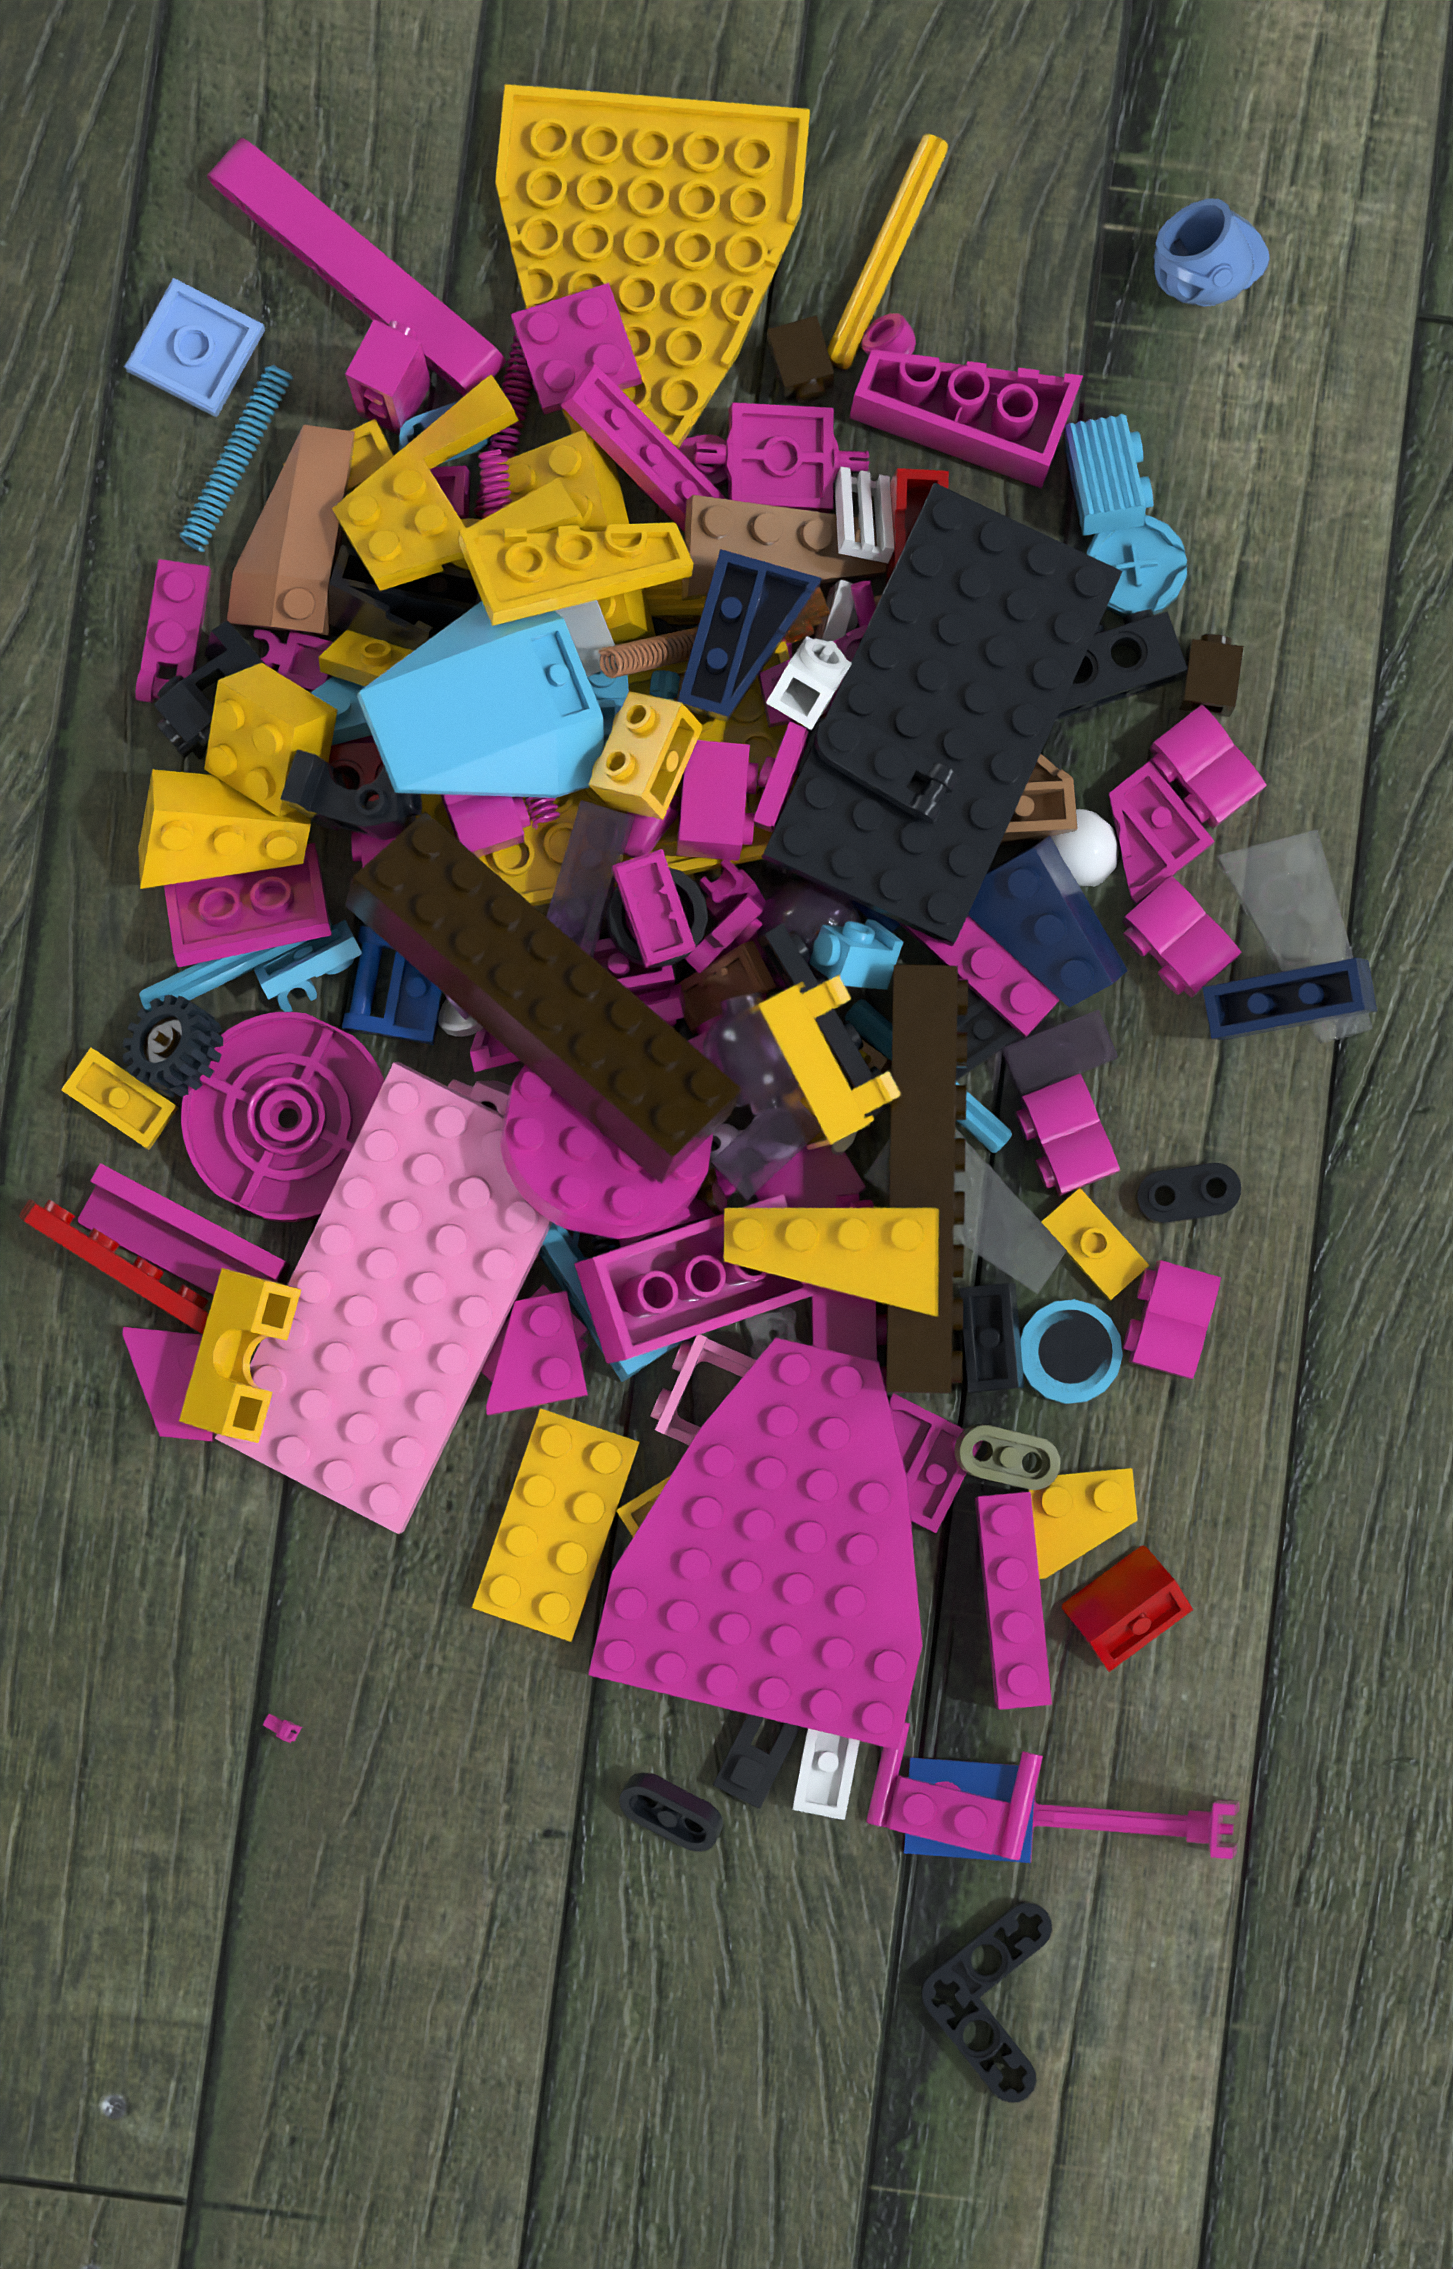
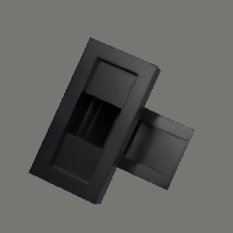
(183, 705)
(330, 802)

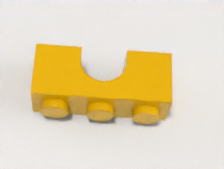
(221, 1386)

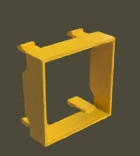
(814, 1066)

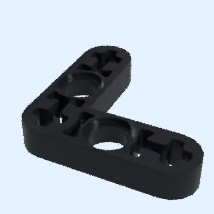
(974, 1985)

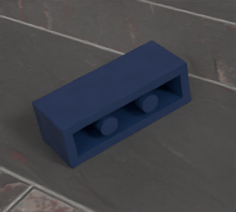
(1290, 999)

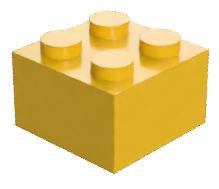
(259, 727)

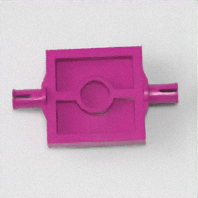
(781, 456)

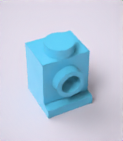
(857, 953)

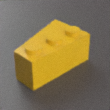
(209, 830)

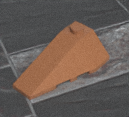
(297, 539)

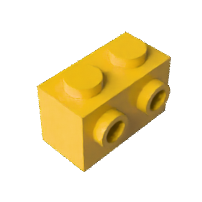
(645, 755)

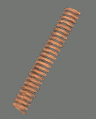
(647, 653)

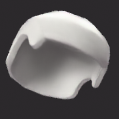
(1090, 850)

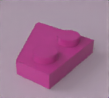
(1153, 831)
(164, 1370)

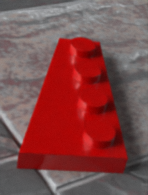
(100, 1252)

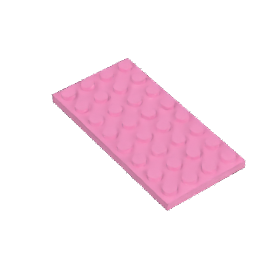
(396, 1301)

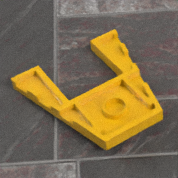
(405, 520)

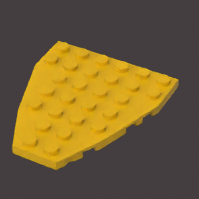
(665, 205)

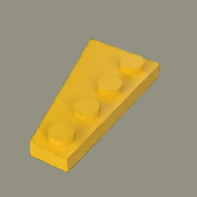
(552, 571)

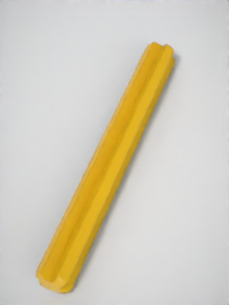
(886, 250)

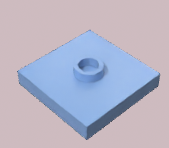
(195, 347)

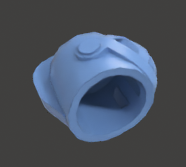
(1208, 254)

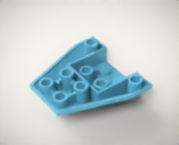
(488, 711)

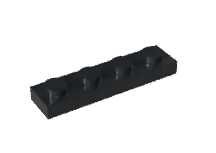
(788, 956)

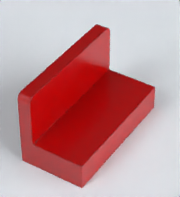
(1127, 1607)

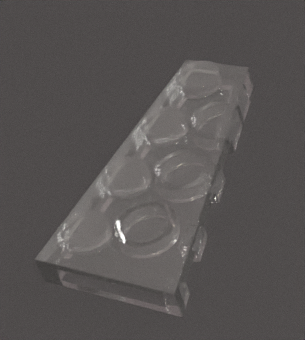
(1295, 910)
(994, 1221)

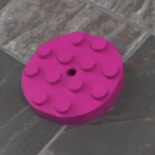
(234, 1121)
(583, 1176)

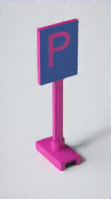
(998, 1782)

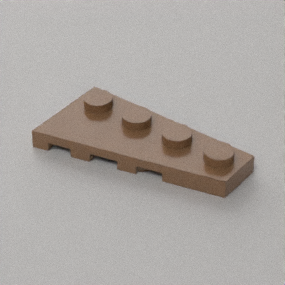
(771, 534)

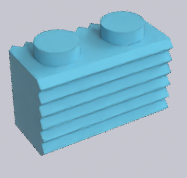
(1105, 474)

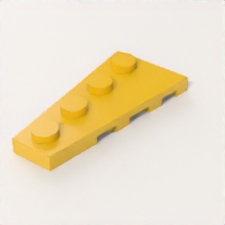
(856, 1251)

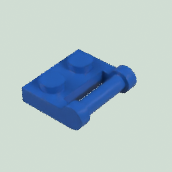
(411, 1001)

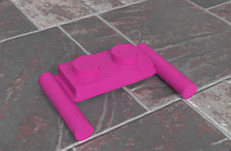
(950, 1813)

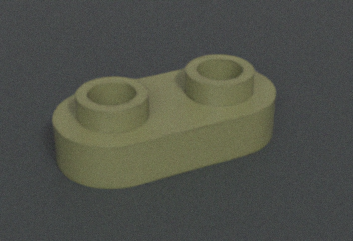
(1005, 1456)

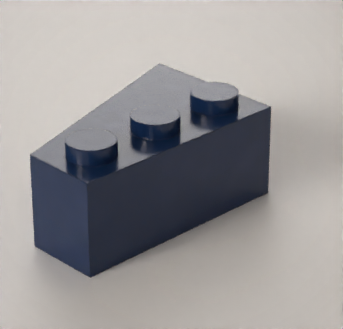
(740, 629)
(1047, 923)

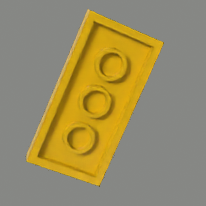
(555, 1525)

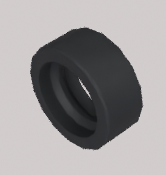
(696, 913)

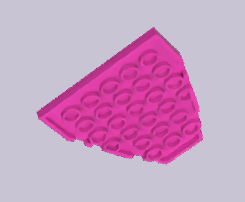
(779, 1558)

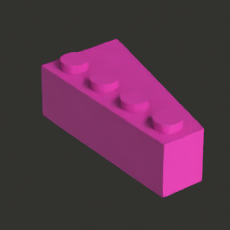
(969, 410)

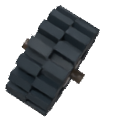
(172, 1046)

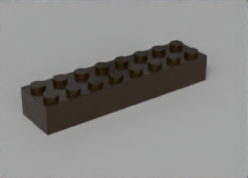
(542, 997)
(925, 1163)

